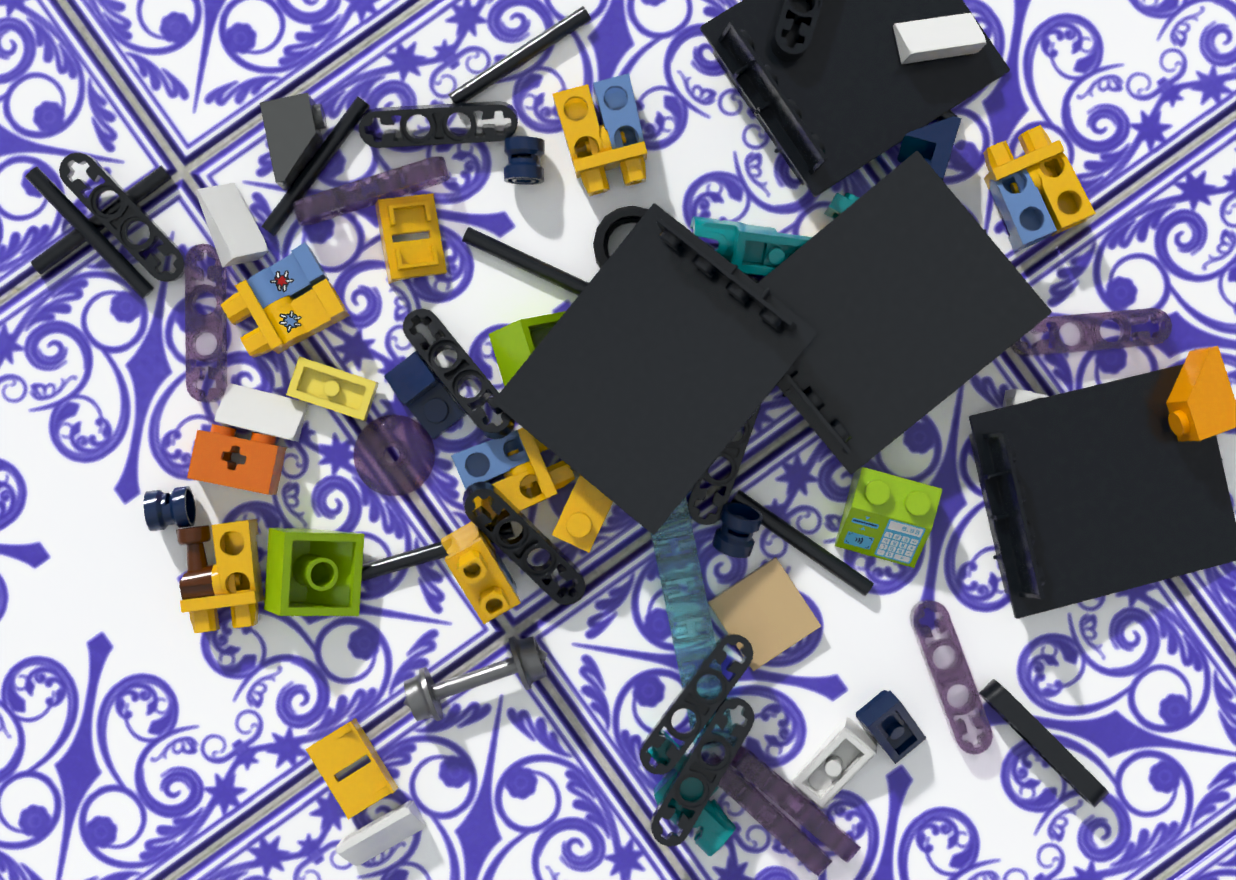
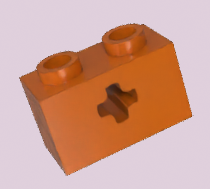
(213, 462)

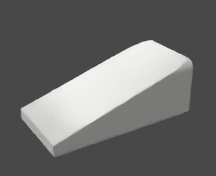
(231, 225)
(835, 763)

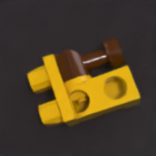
(230, 582)

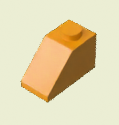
(1202, 397)

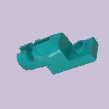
(748, 246)
(713, 823)

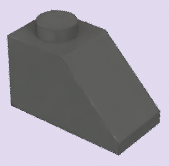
(292, 134)

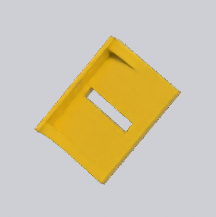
(411, 257)
(364, 785)

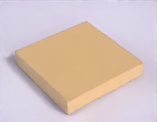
(765, 611)

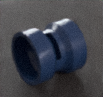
(524, 160)
(169, 508)
(737, 529)

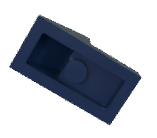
(933, 143)
(424, 395)
(890, 725)

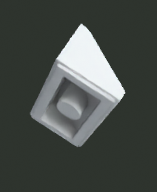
(938, 38)
(262, 412)
(381, 834)

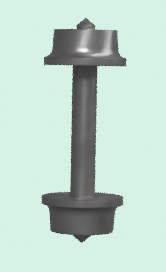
(424, 696)

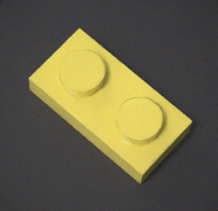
(332, 388)

